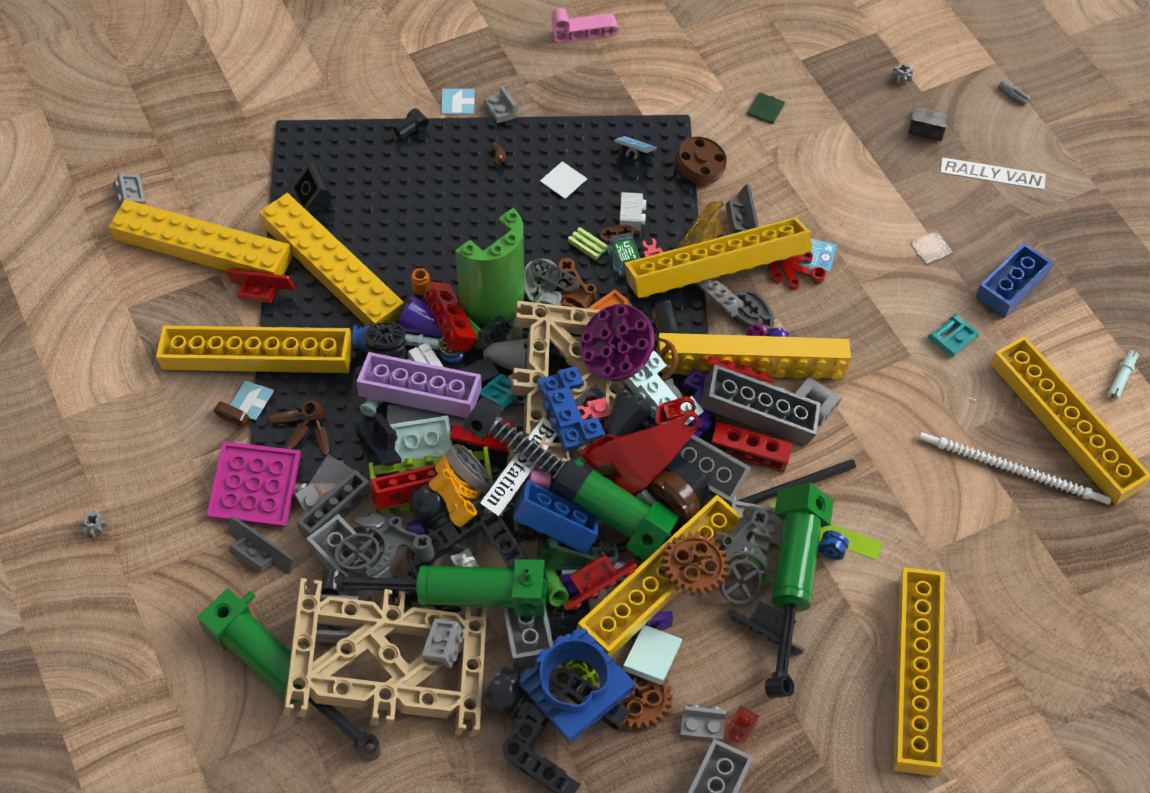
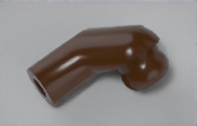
(500, 153)

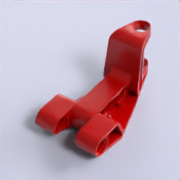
(644, 453)

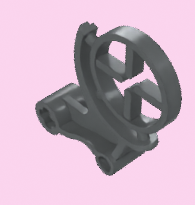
(393, 537)
(736, 544)

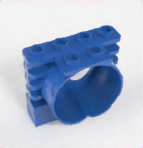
(568, 718)

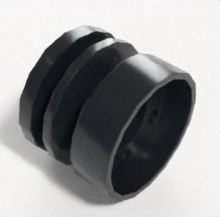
(386, 339)

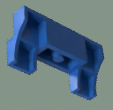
(564, 412)

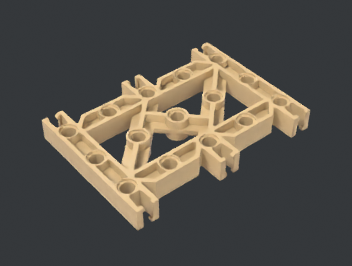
(555, 325)
(373, 627)

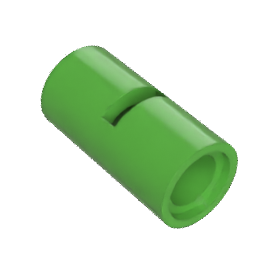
(556, 591)

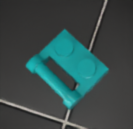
(957, 339)
(497, 393)

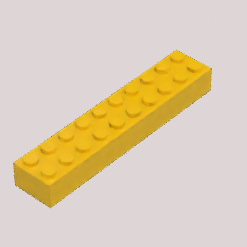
(198, 240)
(718, 257)
(331, 262)
(255, 349)
(776, 355)
(1070, 420)
(647, 589)
(919, 672)

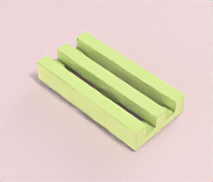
(589, 241)

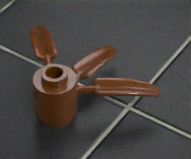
(311, 411)

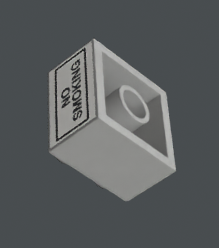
(333, 633)

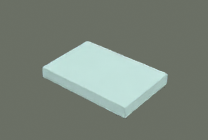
(423, 438)
(652, 654)

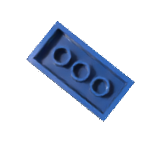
(1014, 279)
(555, 517)

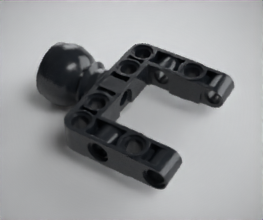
(431, 508)
(507, 698)

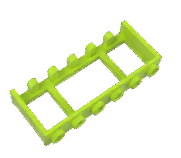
(411, 464)

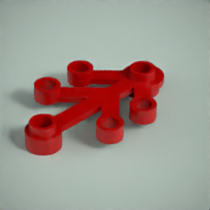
(791, 264)

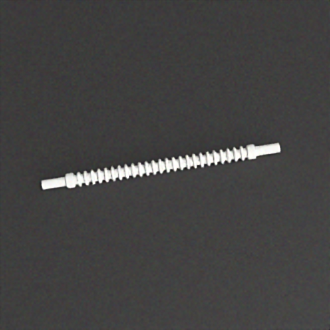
(1086, 493)

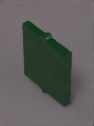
(766, 108)

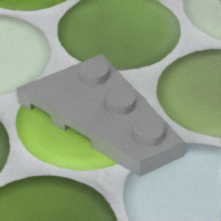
(771, 530)

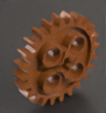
(704, 579)
(649, 712)

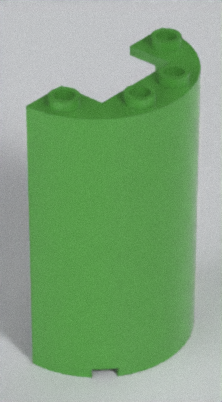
(492, 278)

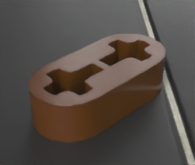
(613, 231)
(231, 414)

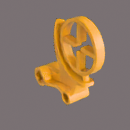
(455, 492)

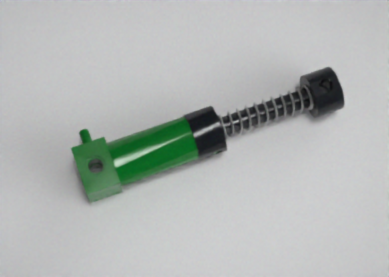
(580, 483)

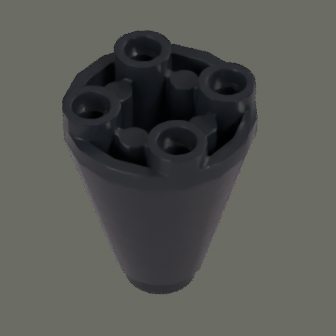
(626, 414)

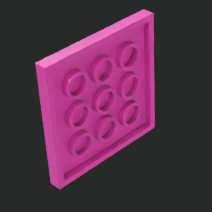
(254, 484)

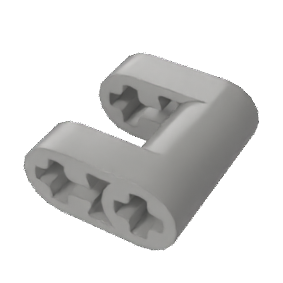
(821, 394)

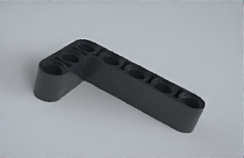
(689, 473)

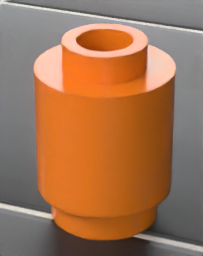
(420, 281)

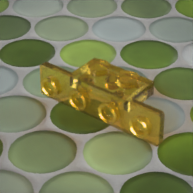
(706, 227)

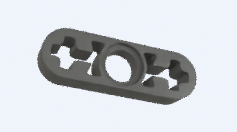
(547, 275)

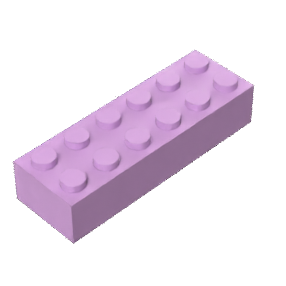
(419, 385)

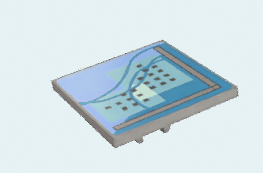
(634, 145)

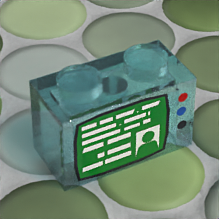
(622, 250)

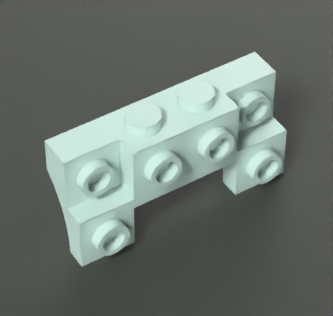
(650, 386)

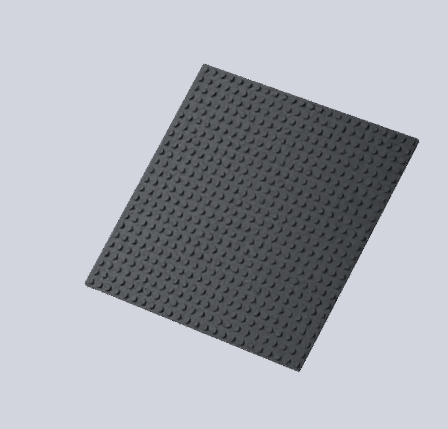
(432, 192)

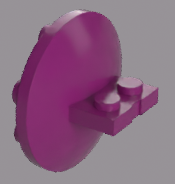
(617, 342)

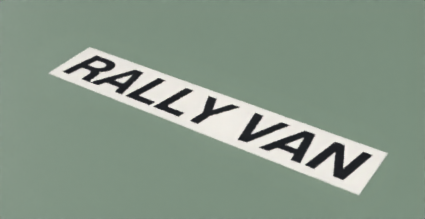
(993, 173)

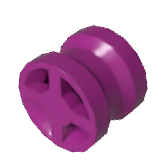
(760, 328)

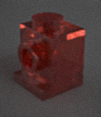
(745, 719)

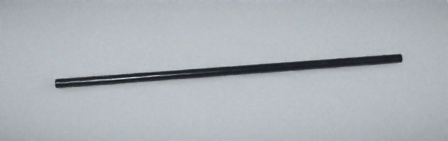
(772, 492)

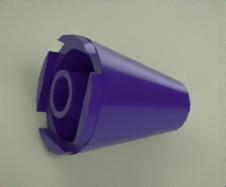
(419, 319)

